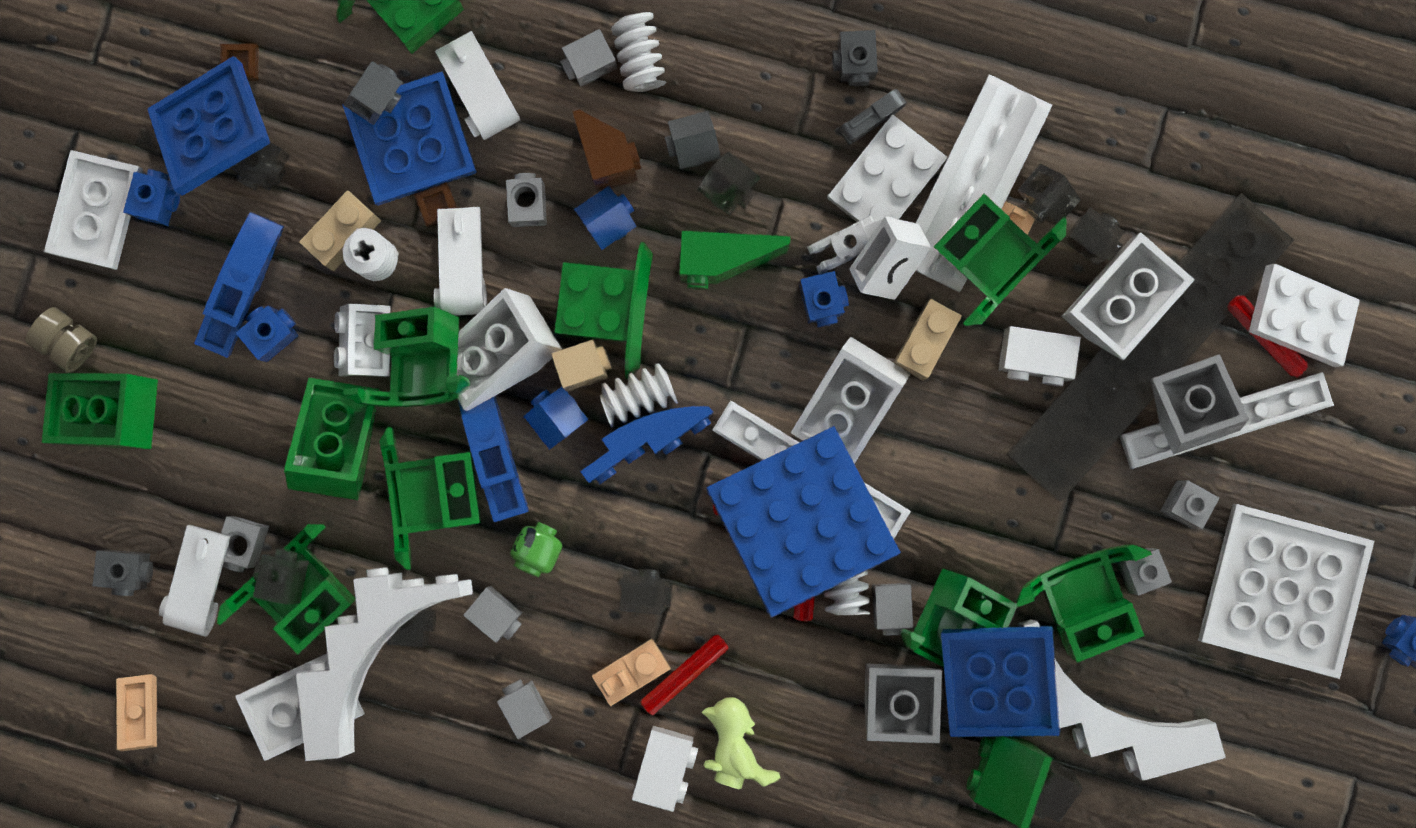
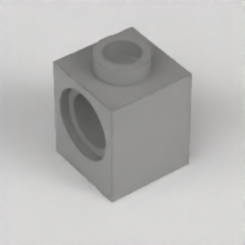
(588, 58)
(526, 216)
(1189, 504)
(254, 535)
(1145, 573)
(892, 607)
(494, 615)
(523, 708)

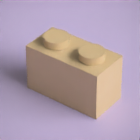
(329, 234)
(927, 339)
(581, 365)

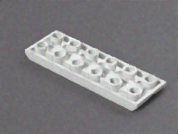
(981, 161)

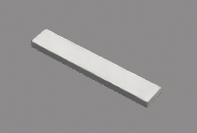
(1262, 408)
(765, 441)

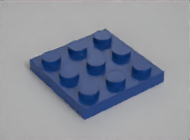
(208, 126)
(413, 144)
(1000, 681)

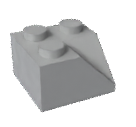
(1198, 404)
(902, 703)

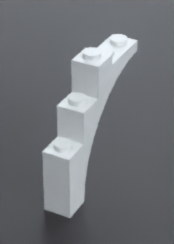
(332, 687)
(1151, 746)

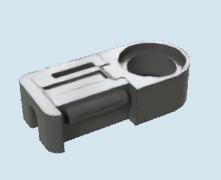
(872, 116)

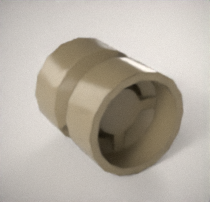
(56, 335)

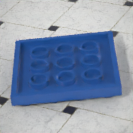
(802, 521)

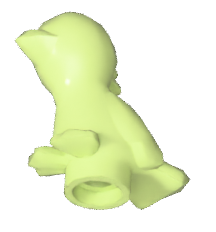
(733, 756)

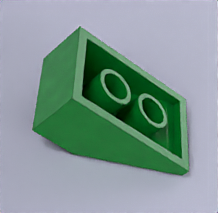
(720, 256)
(100, 410)
(330, 441)
(1009, 778)

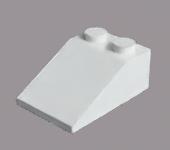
(502, 346)
(852, 397)

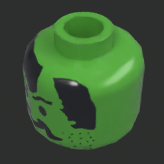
(536, 549)

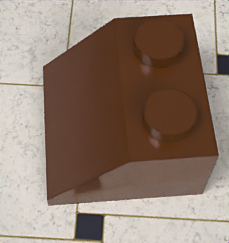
(607, 152)

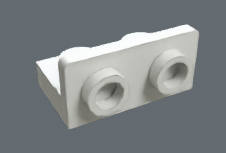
(356, 341)

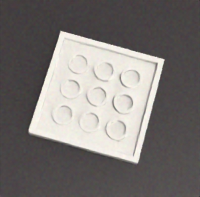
(1286, 590)

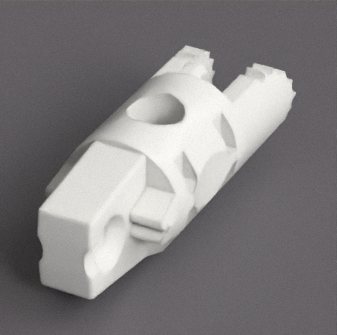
(841, 243)

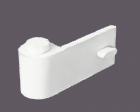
(477, 86)
(460, 262)
(195, 582)

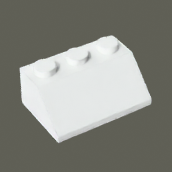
(1128, 297)

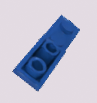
(238, 283)
(659, 430)
(494, 460)

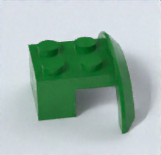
(409, 20)
(994, 252)
(606, 304)
(422, 359)
(427, 494)
(321, 600)
(1088, 601)
(956, 604)

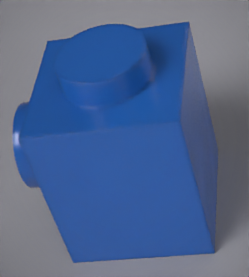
(151, 197)
(606, 216)
(823, 299)
(267, 332)
(555, 416)
(1402, 640)

